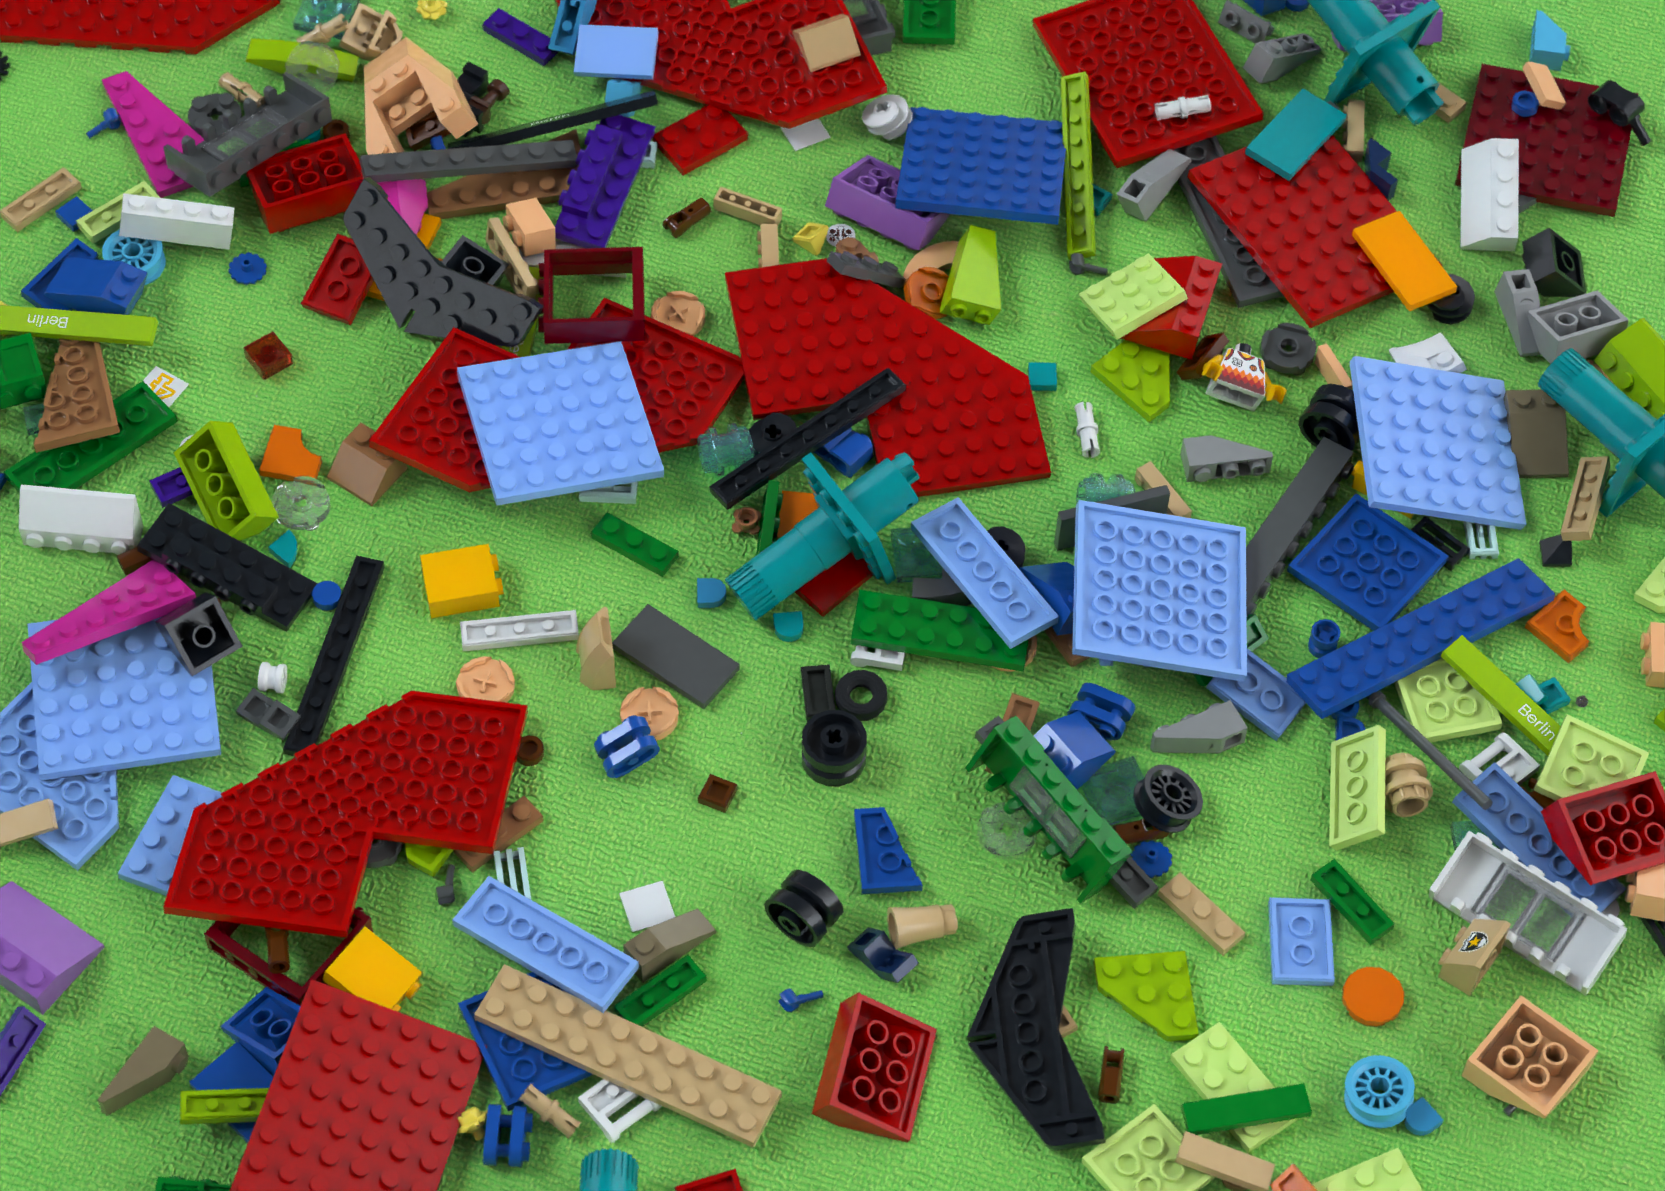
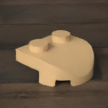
(370, 33)

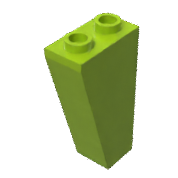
(974, 278)

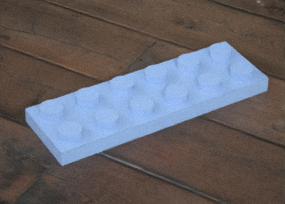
(984, 572)
(546, 944)

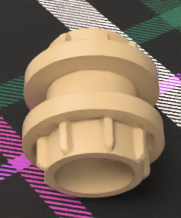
(1406, 785)

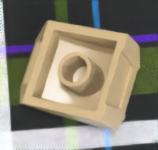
(597, 653)

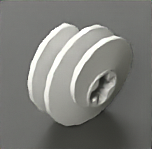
(887, 116)

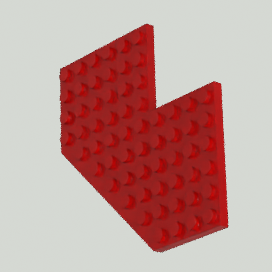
(128, 23)
(746, 56)
(822, 334)
(676, 375)
(301, 833)

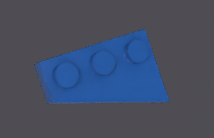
(34, 291)
(880, 855)

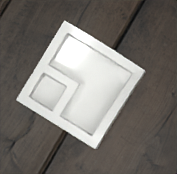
(1430, 353)

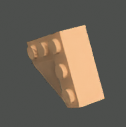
(1529, 1060)

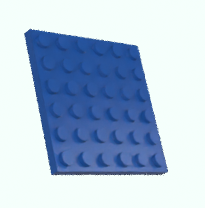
(982, 166)

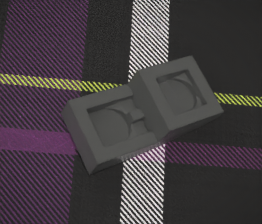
(268, 714)

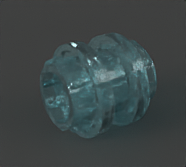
(724, 449)
(1096, 489)

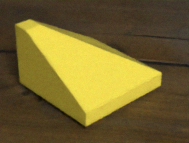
(811, 237)

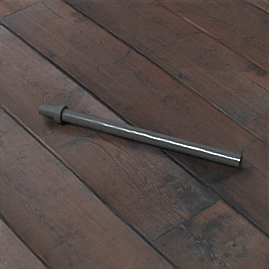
(1378, 700)

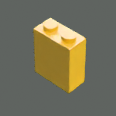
(461, 580)
(373, 972)

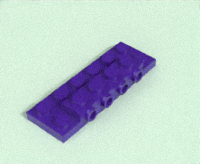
(602, 181)

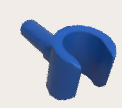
(111, 121)
(791, 1002)

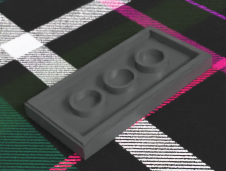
(1150, 500)
(675, 656)

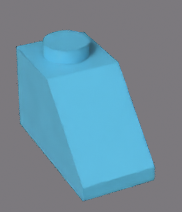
(1548, 43)
(621, 89)

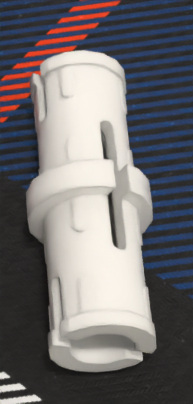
(1182, 107)
(1087, 430)

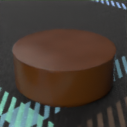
(335, 128)
(530, 751)

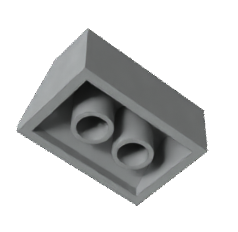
(1576, 323)

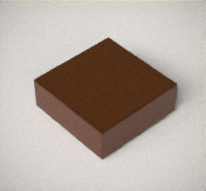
(717, 793)

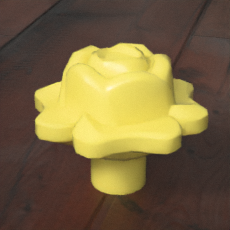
(431, 8)
(473, 1122)

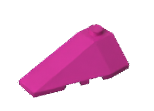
(408, 199)

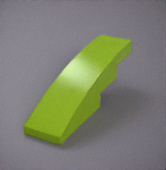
(274, 54)

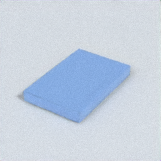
(616, 52)
(1301, 941)

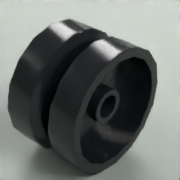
(1331, 416)
(834, 748)
(803, 908)

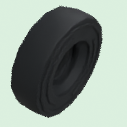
(864, 679)

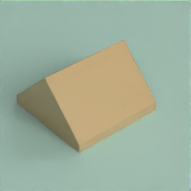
(827, 42)

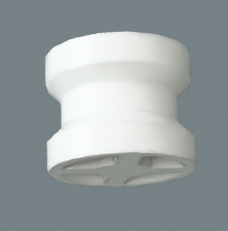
(272, 677)

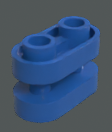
(1104, 710)
(626, 746)
(518, 1149)

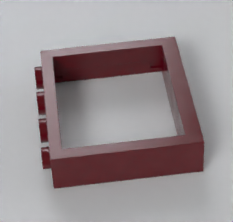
(587, 262)
(219, 941)

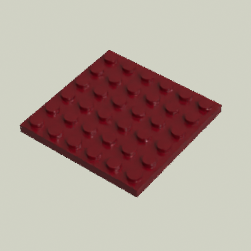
(1564, 154)

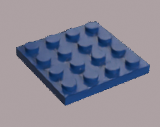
(1367, 563)
(515, 1063)

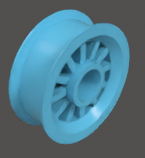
(138, 252)
(1374, 1108)

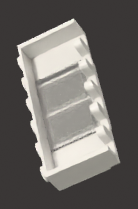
(1546, 920)

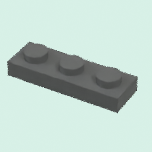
(866, 269)

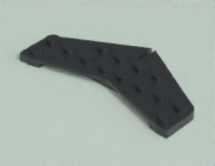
(419, 282)
(1025, 1018)

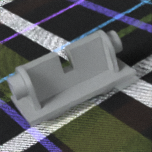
(1245, 22)

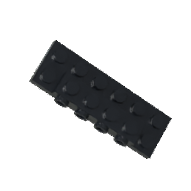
(227, 567)

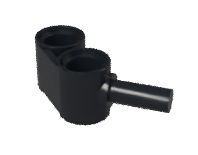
(1622, 106)

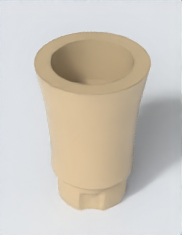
(920, 924)

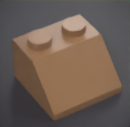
(363, 469)

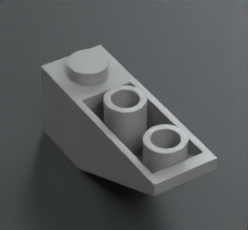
(1279, 56)
(1151, 184)
(1516, 297)
(1220, 458)
(1205, 732)

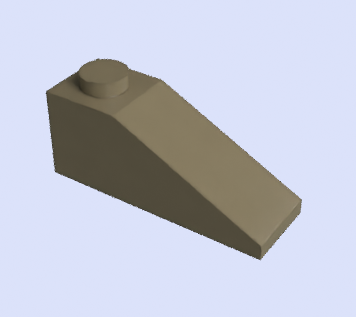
(667, 942)
(147, 1069)

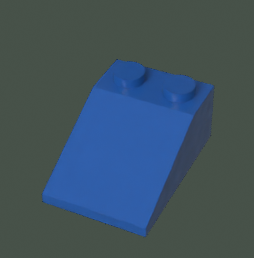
(97, 285)
(1056, 586)
(263, 1027)

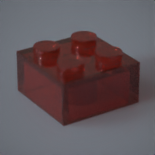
(268, 355)

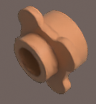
(746, 514)

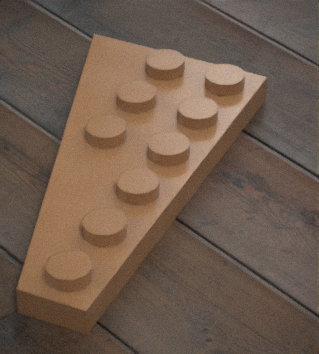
(493, 191)
(77, 398)

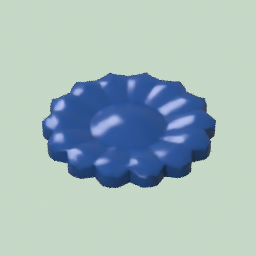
(247, 268)
(1152, 858)

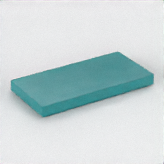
(1295, 134)

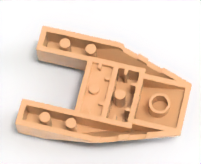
(403, 89)

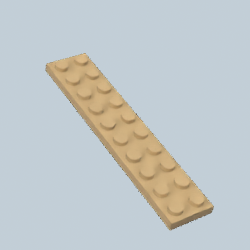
(628, 1055)

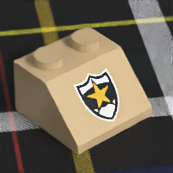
(1473, 954)

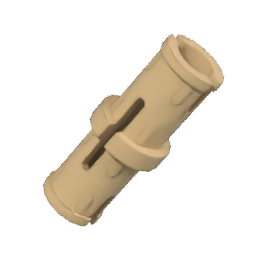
(324, 32)
(232, 85)
(549, 1110)

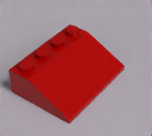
(306, 183)
(1181, 326)
(1611, 828)
(874, 1069)

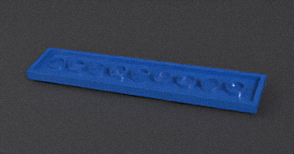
(1419, 638)

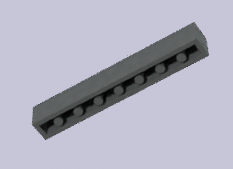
(1294, 517)

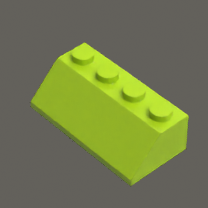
(1637, 365)
(225, 481)

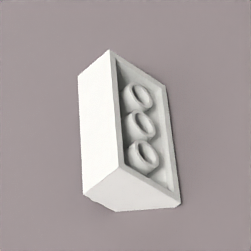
(1490, 195)
(176, 221)
(79, 519)

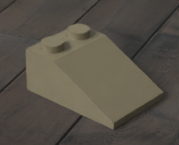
(1537, 433)

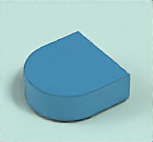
(710, 592)
(1422, 1118)

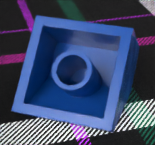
(1074, 747)

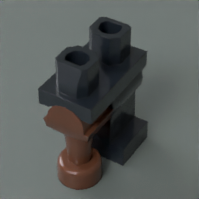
(474, 85)

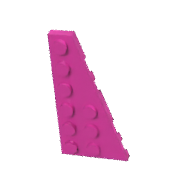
(149, 128)
(124, 605)

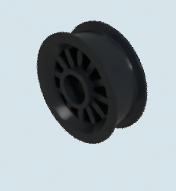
(1168, 798)

